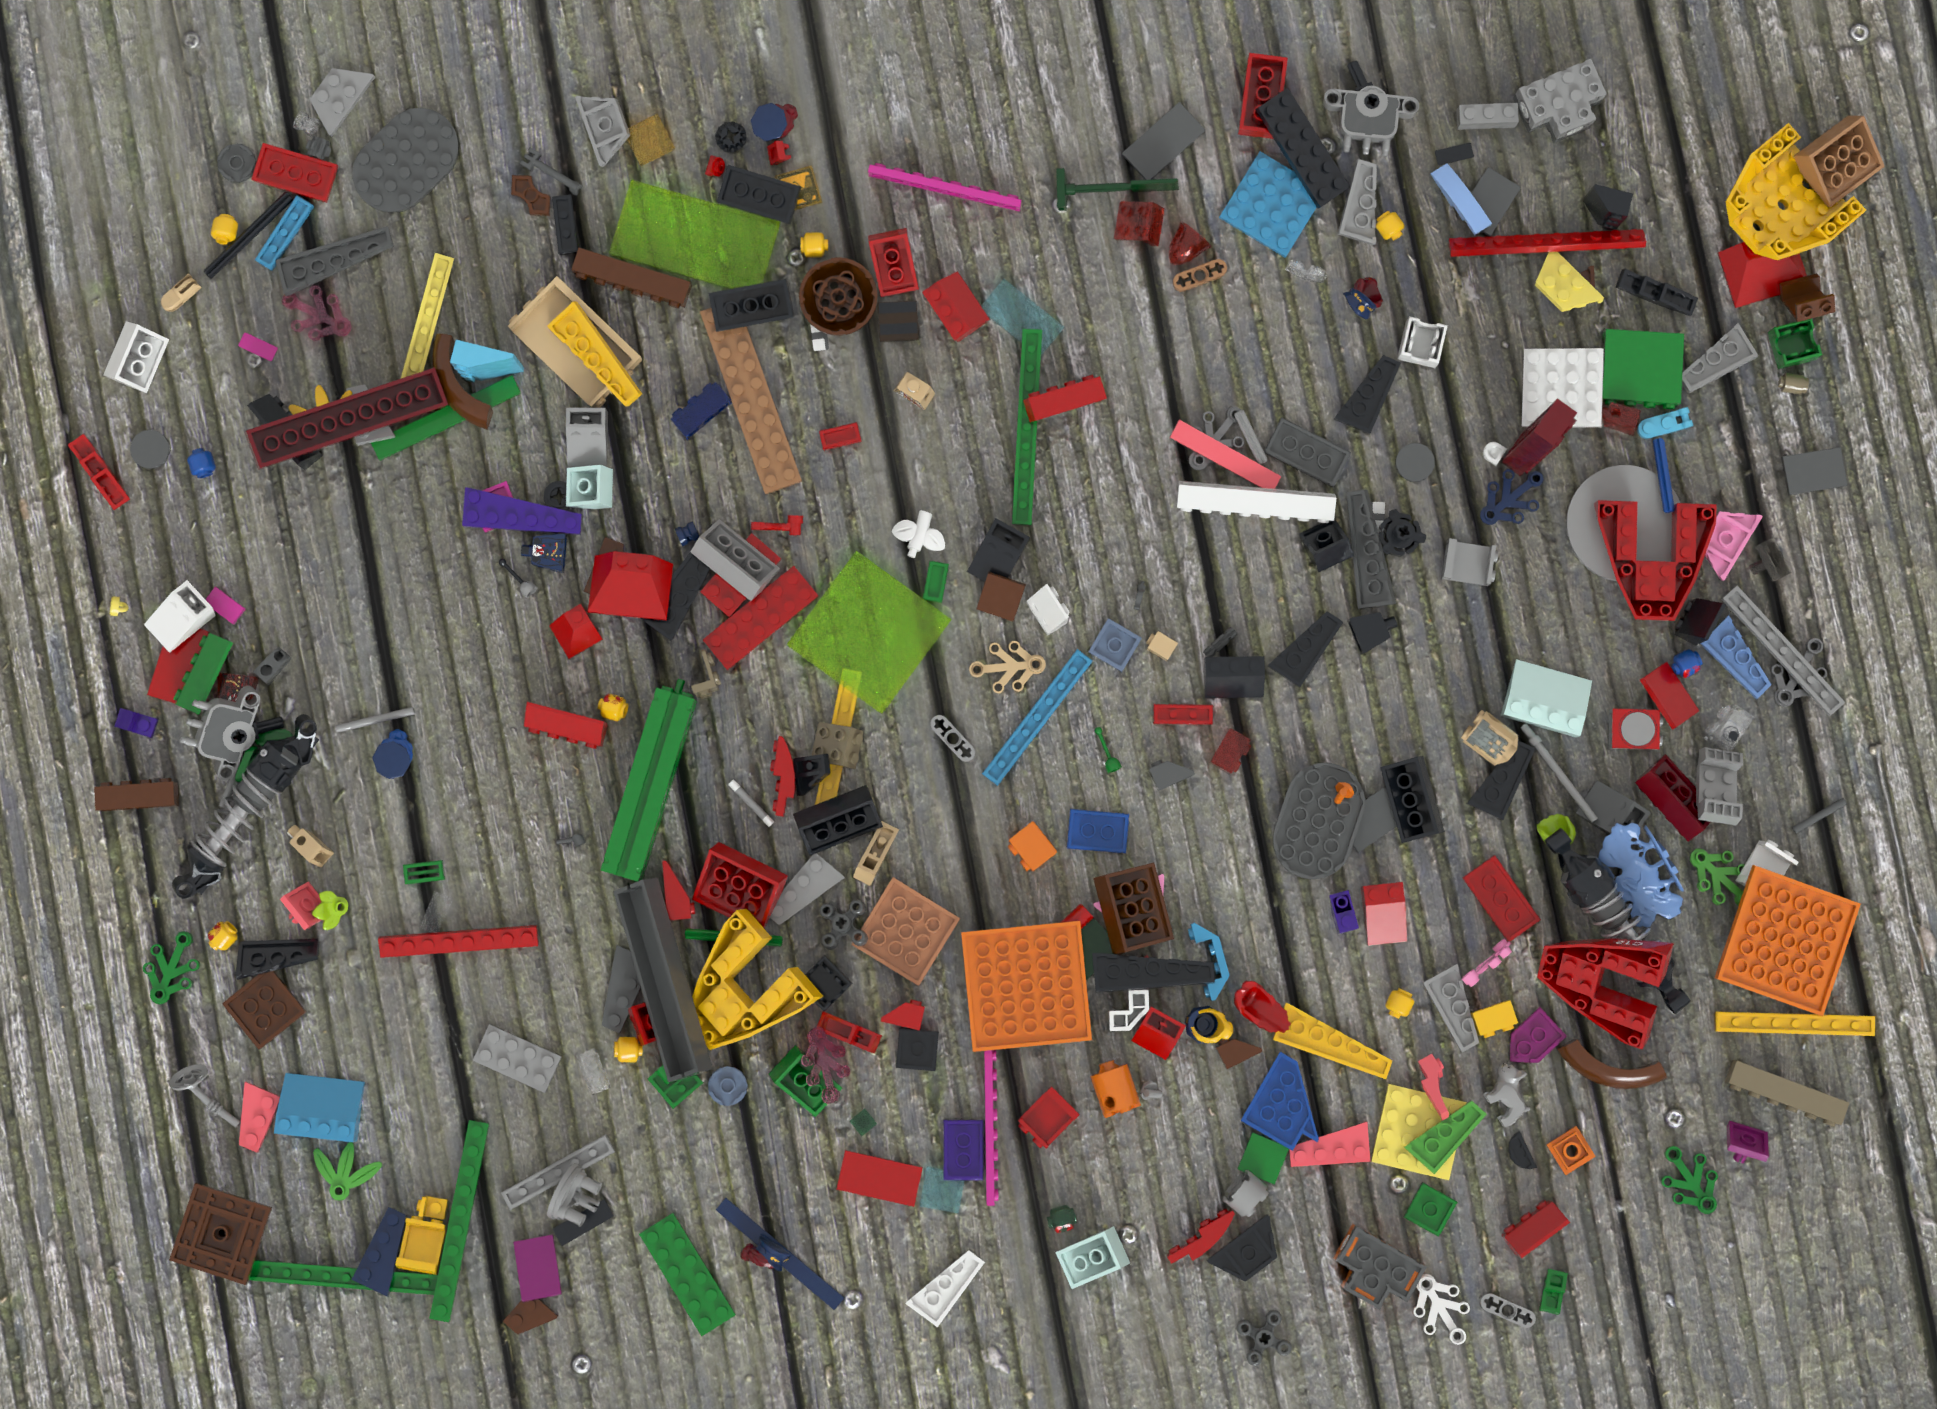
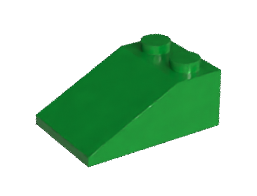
(791, 1078)

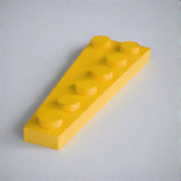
(1322, 1040)

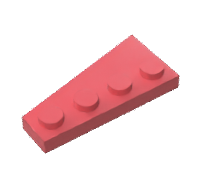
(1339, 1147)

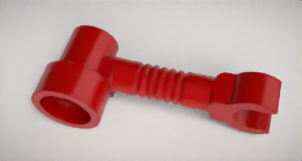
(793, 525)

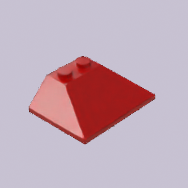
(1755, 276)
(630, 585)

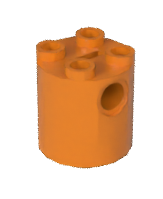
(1115, 1089)

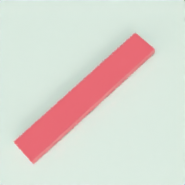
(1224, 456)

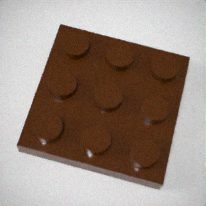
(264, 1008)

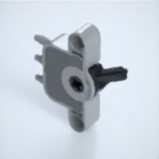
(1366, 122)
(219, 726)

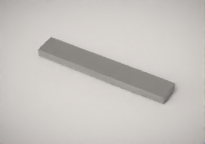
(553, 1174)

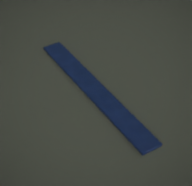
(793, 1265)

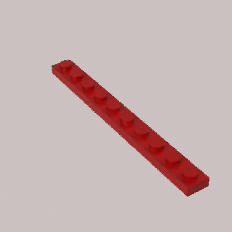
(1547, 242)

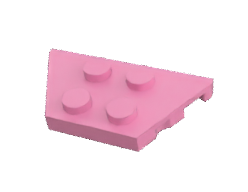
(1729, 540)

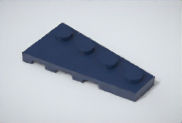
(379, 1260)

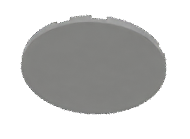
(1619, 484)

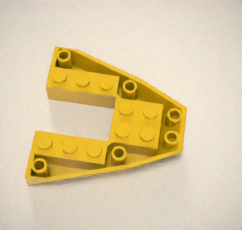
(723, 1006)

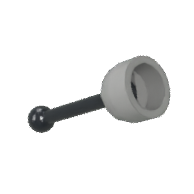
(527, 588)

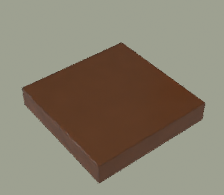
(1001, 596)

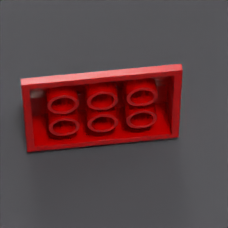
(738, 882)

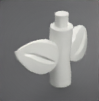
(919, 534)

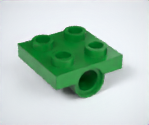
(674, 1091)

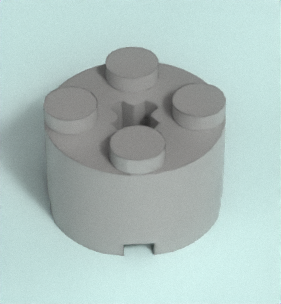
(1246, 1193)

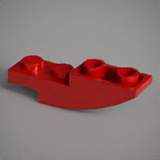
(784, 768)
(1210, 1233)

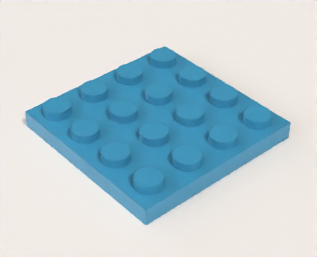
(1270, 205)

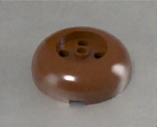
(848, 276)

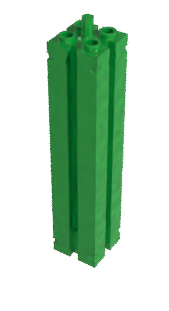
(649, 782)

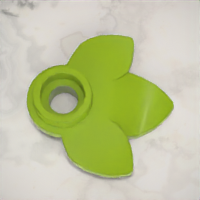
(328, 909)

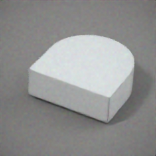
(1493, 452)

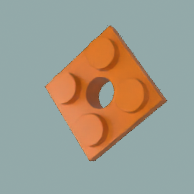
(1558, 1150)

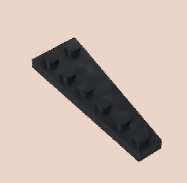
(684, 588)

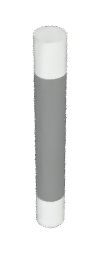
(751, 803)

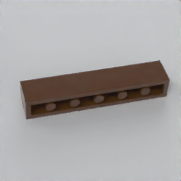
(632, 278)

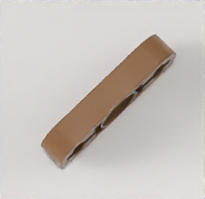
(1215, 275)

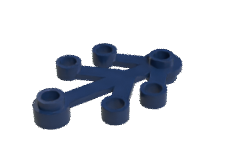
(1509, 500)

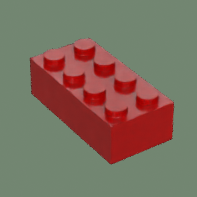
(1262, 82)

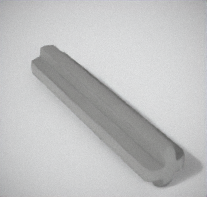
(1250, 436)

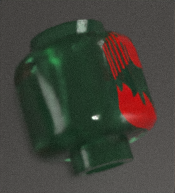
(1062, 1219)

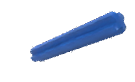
(1663, 475)

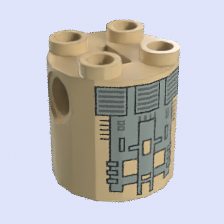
(1491, 738)

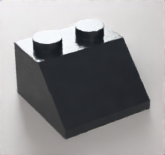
(1326, 545)

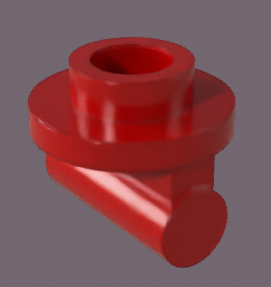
(715, 166)

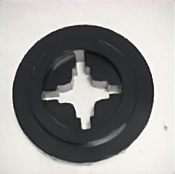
(726, 144)
(551, 491)

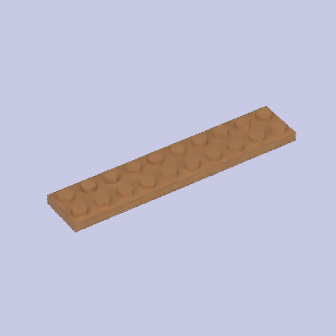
(753, 405)

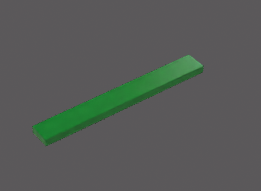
(443, 419)

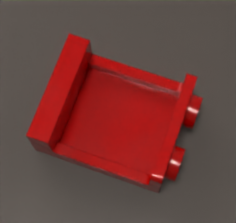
(1047, 1118)

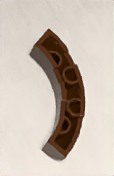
(457, 398)
(1606, 1075)

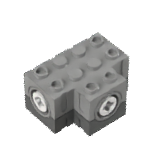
(1561, 101)

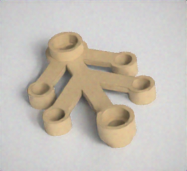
(1010, 666)

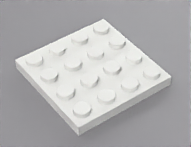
(1564, 374)

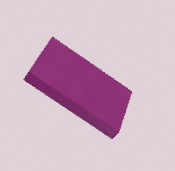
(537, 1268)

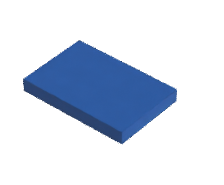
(1098, 831)

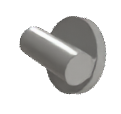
(1149, 1090)

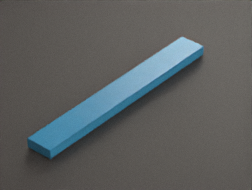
(1037, 717)

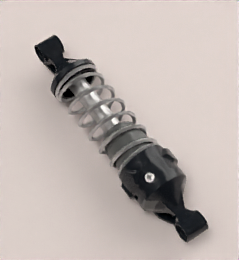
(265, 777)
(1594, 890)

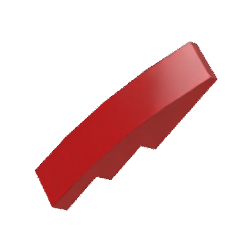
(99, 471)

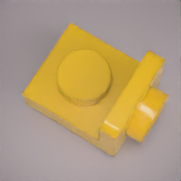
(432, 1207)

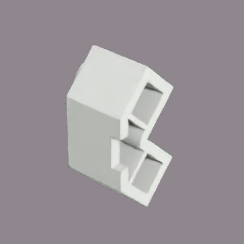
(1137, 1007)

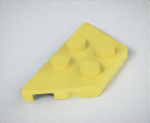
(1564, 284)

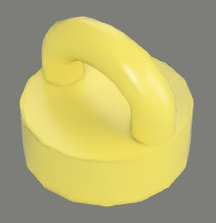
(114, 606)

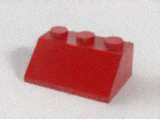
(956, 306)
(1534, 1228)

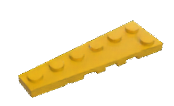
(585, 341)

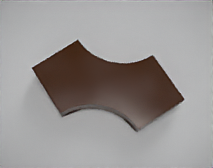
(538, 203)

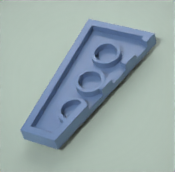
(1733, 654)

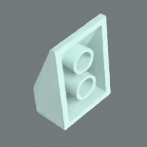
(1093, 1257)

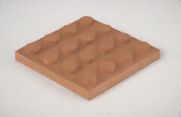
(906, 931)

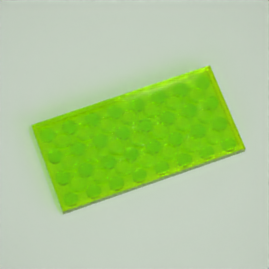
(693, 237)

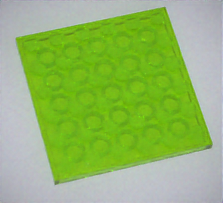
(869, 632)

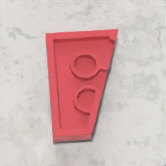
(257, 1115)

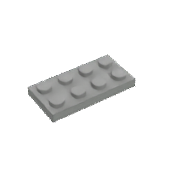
(517, 1058)

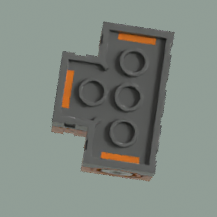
(1376, 1268)

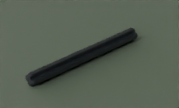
(252, 231)

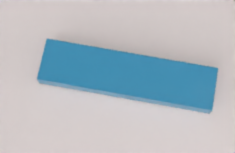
(284, 232)

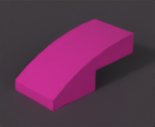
(225, 605)

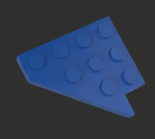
(1281, 1105)

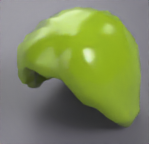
(1553, 823)

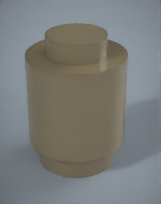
(1793, 383)

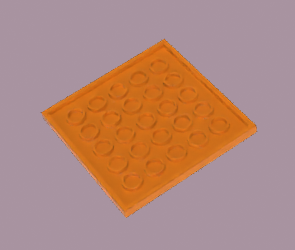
(1787, 940)
(1026, 986)

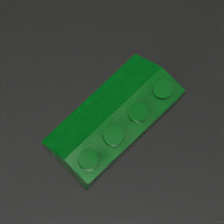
(203, 672)

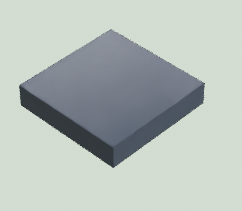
(1115, 645)

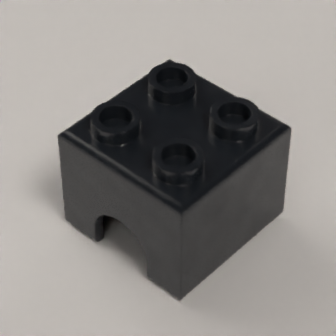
(829, 981)

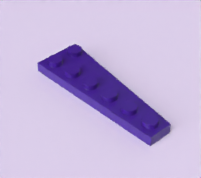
(507, 513)

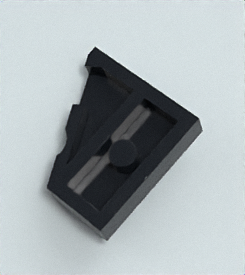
(810, 772)

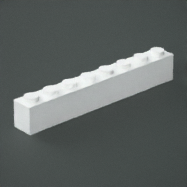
(1256, 500)

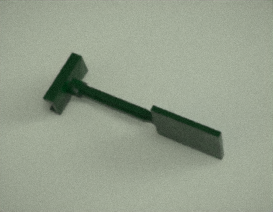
(1065, 189)

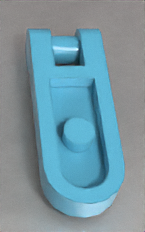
(1664, 424)

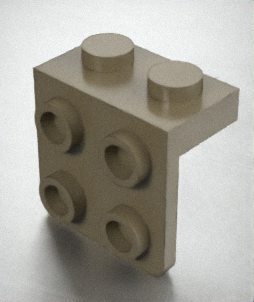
(706, 688)
(839, 743)

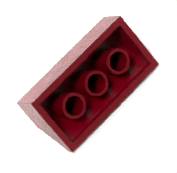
(1673, 796)

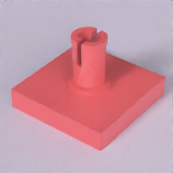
(301, 905)

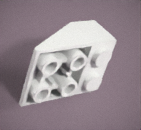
(1048, 610)
(179, 616)

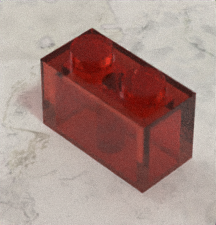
(1230, 751)

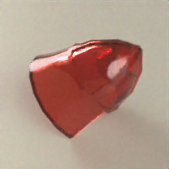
(1186, 245)

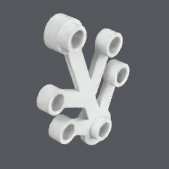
(1438, 1306)

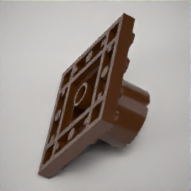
(201, 1237)

